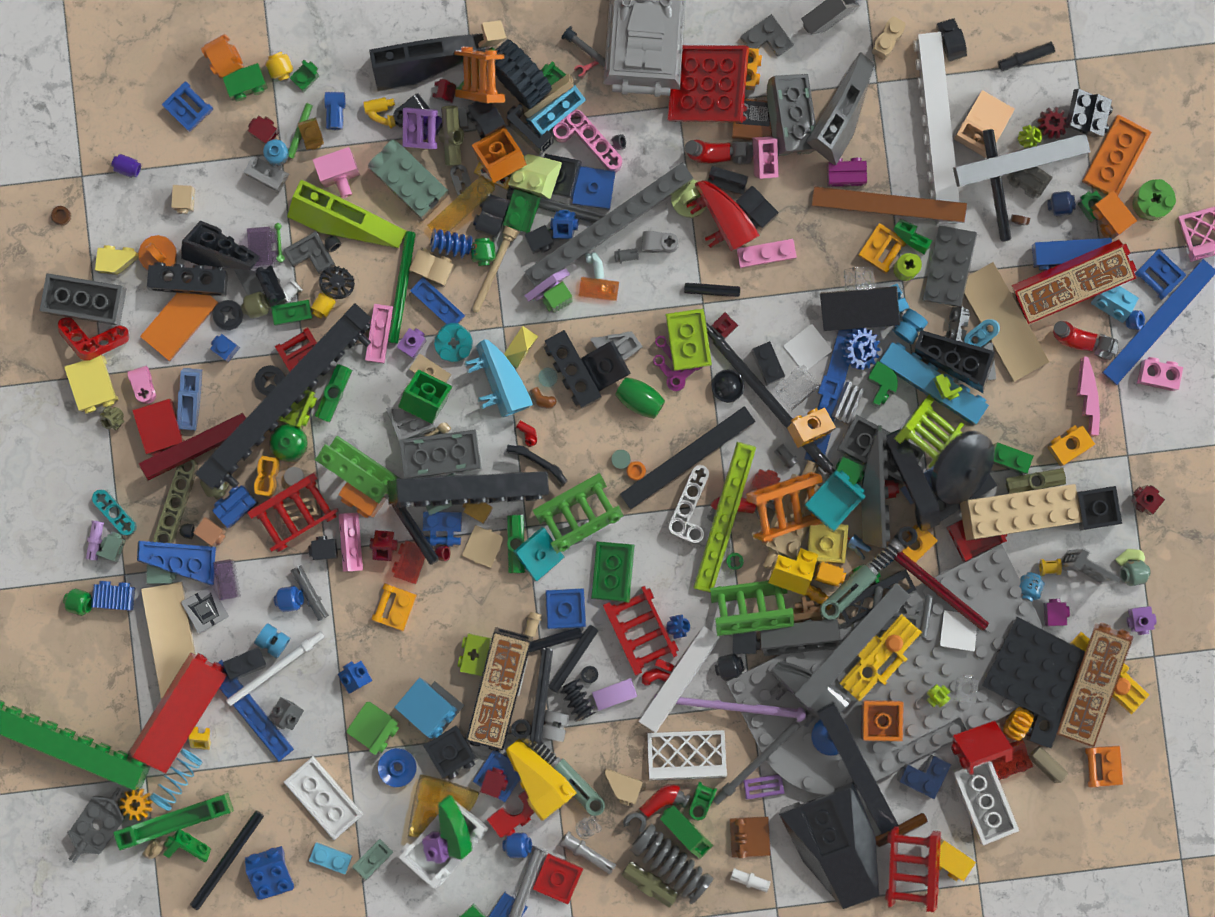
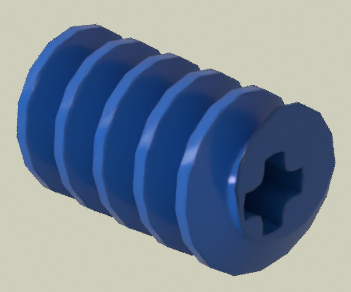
(450, 242)

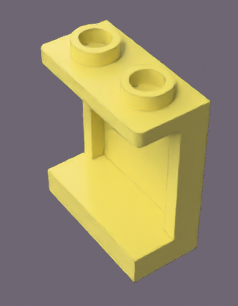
(91, 384)

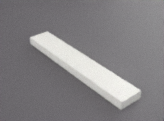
(679, 679)

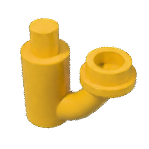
(378, 105)

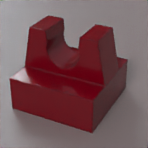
(445, 90)
(724, 325)

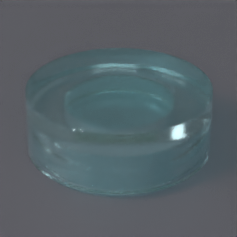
(548, 377)

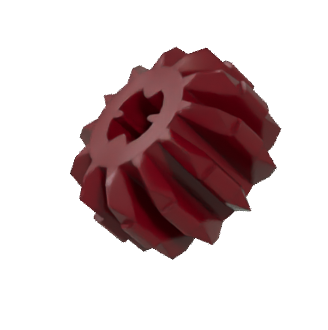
(1053, 116)

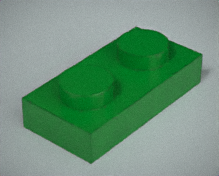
(291, 312)

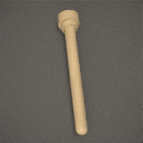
(509, 235)

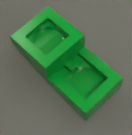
(906, 232)

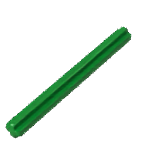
(401, 287)

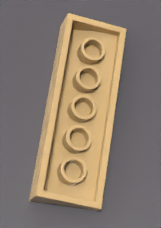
(1015, 341)
(168, 630)

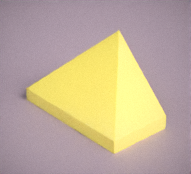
(520, 346)

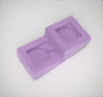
(614, 694)

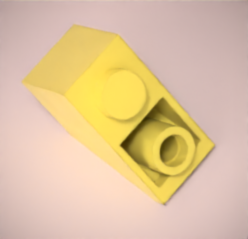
(114, 261)

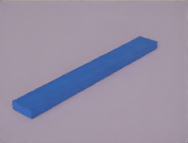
(1159, 322)
(837, 370)

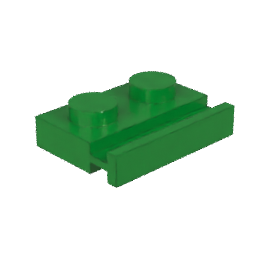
(522, 210)

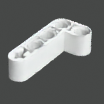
(692, 502)

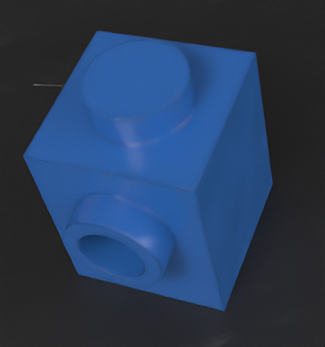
(224, 347)

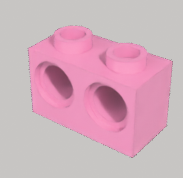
(1160, 380)

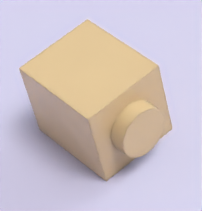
(183, 198)

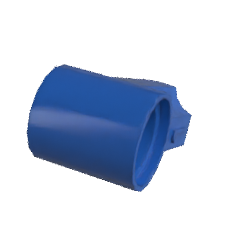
(334, 108)

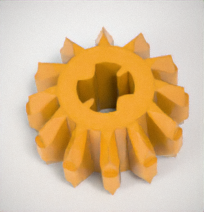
(1018, 723)
(141, 810)

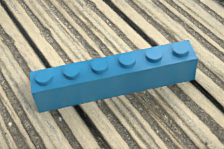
(920, 375)

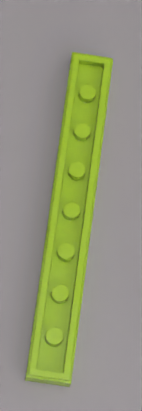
(724, 516)

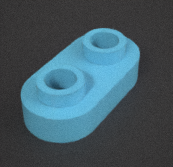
(982, 333)

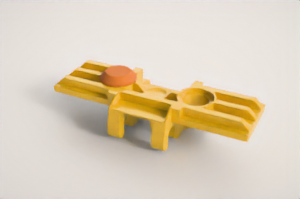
(876, 652)
(1127, 691)

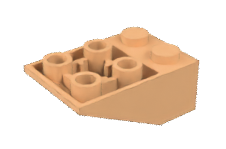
(985, 114)

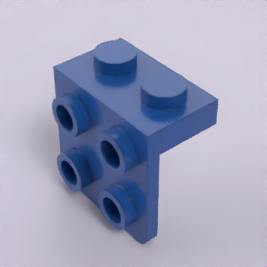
(268, 873)

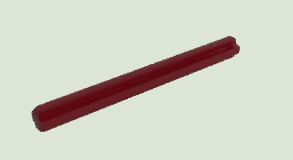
(941, 591)

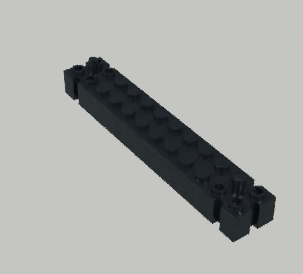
(278, 402)

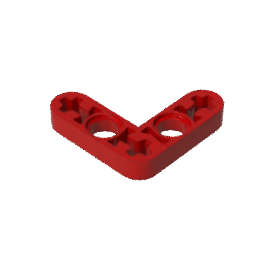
(91, 344)

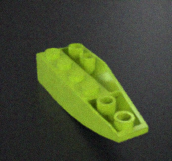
(340, 218)

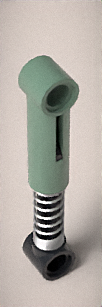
(866, 574)
(563, 768)

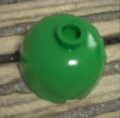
(288, 443)

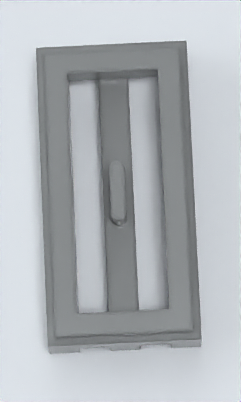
(850, 405)

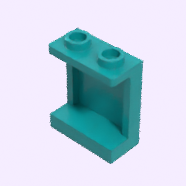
(835, 500)

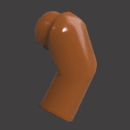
(542, 401)

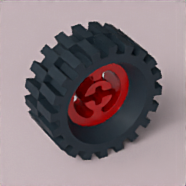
(520, 75)

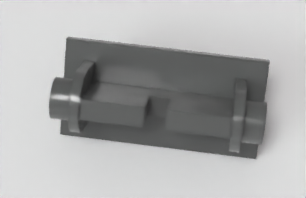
(958, 317)

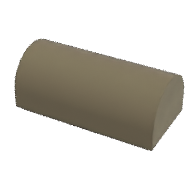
(1048, 765)

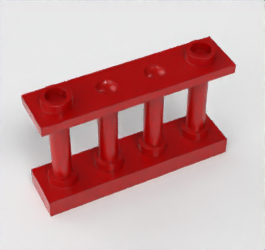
(277, 503)
(629, 645)
(931, 861)

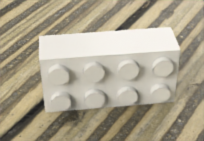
(985, 802)

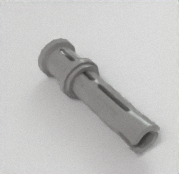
(579, 848)

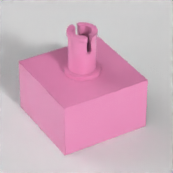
(337, 169)

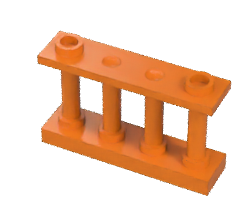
(482, 69)
(776, 492)

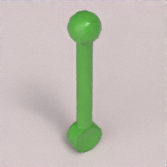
(278, 226)

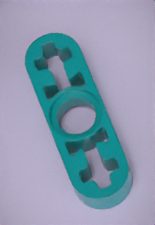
(108, 498)

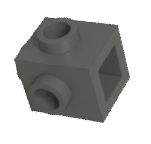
(286, 714)

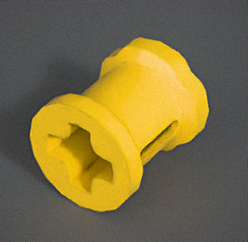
(1050, 567)

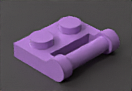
(413, 128)

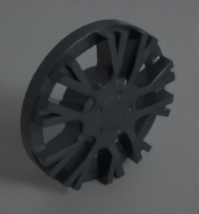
(336, 282)

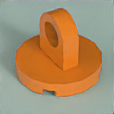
(157, 249)

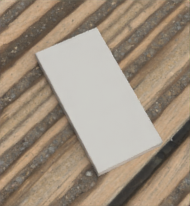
(323, 798)

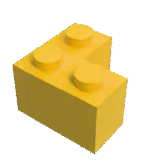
(794, 574)

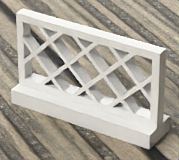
(691, 771)

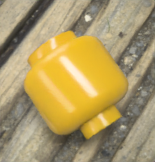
(279, 66)

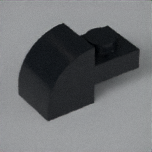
(953, 39)

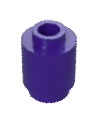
(126, 166)

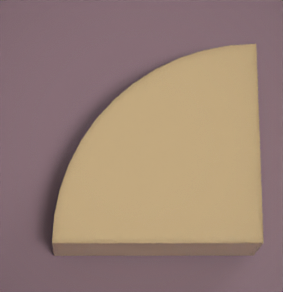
(152, 849)

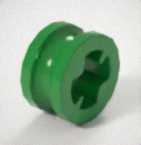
(741, 561)

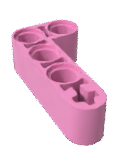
(592, 142)

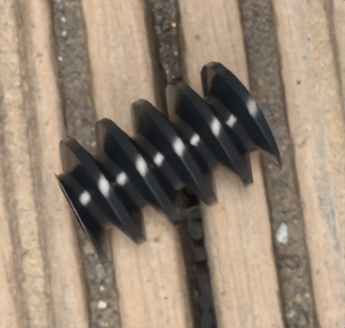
(577, 700)

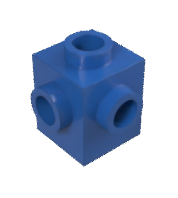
(564, 224)
(354, 676)

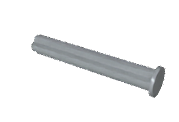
(527, 882)

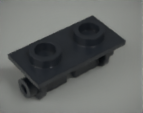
(727, 180)
(270, 285)

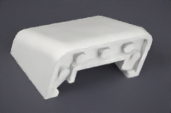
(433, 872)

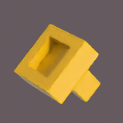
(200, 740)

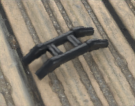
(525, 452)

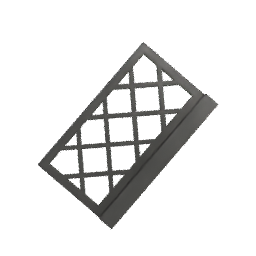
(1077, 560)

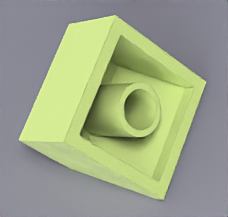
(537, 176)

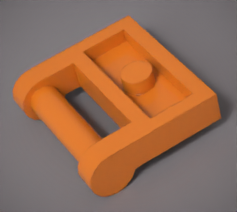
(1110, 766)

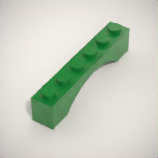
(173, 821)

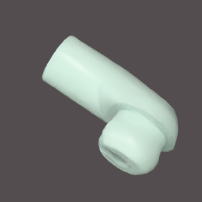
(597, 264)

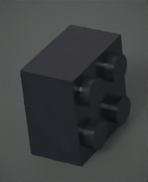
(1099, 508)

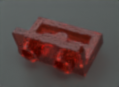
(409, 563)
(1019, 763)

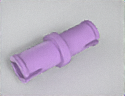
(94, 540)

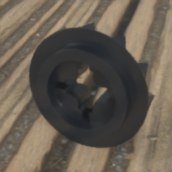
(226, 306)
(269, 371)

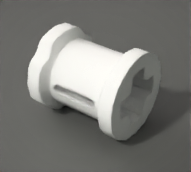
(291, 290)

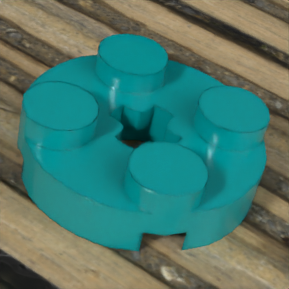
(461, 350)

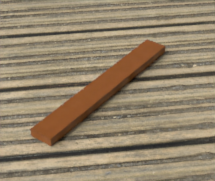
(889, 204)

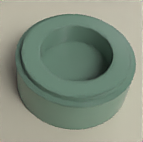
(621, 459)

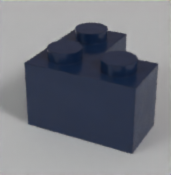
(929, 780)

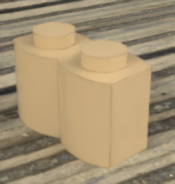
(888, 38)
(432, 267)

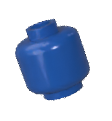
(289, 599)
(517, 845)

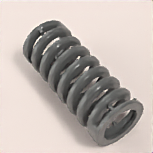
(700, 881)

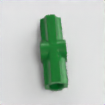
(339, 381)
(515, 530)

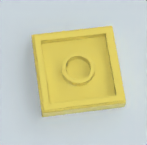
(828, 544)

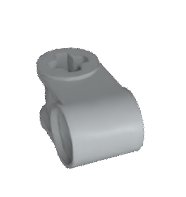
(655, 242)

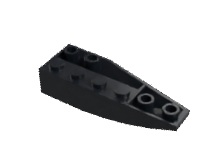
(418, 60)

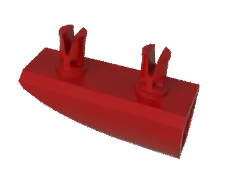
(730, 218)

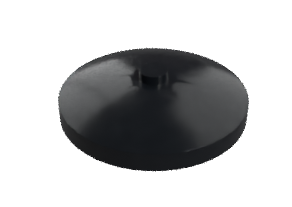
(962, 467)

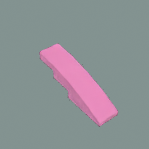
(1088, 389)

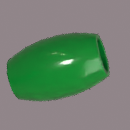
(640, 397)

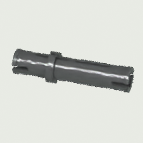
(309, 592)

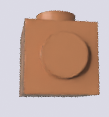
(210, 532)

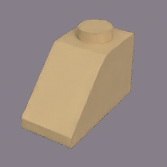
(624, 786)

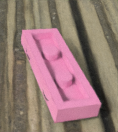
(766, 253)
(379, 333)
(350, 542)

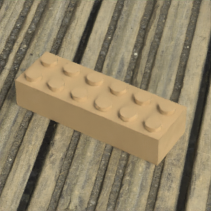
(1020, 512)

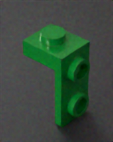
(187, 843)

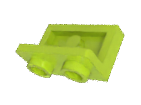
(298, 415)

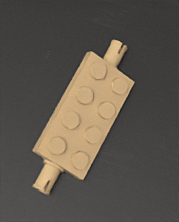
(789, 543)

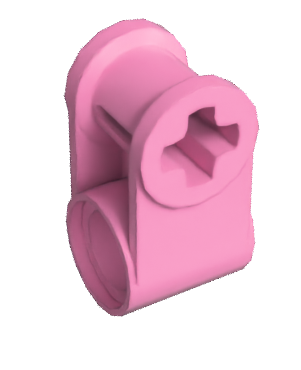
(142, 381)

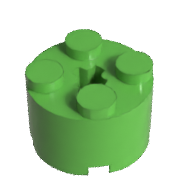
(1154, 210)

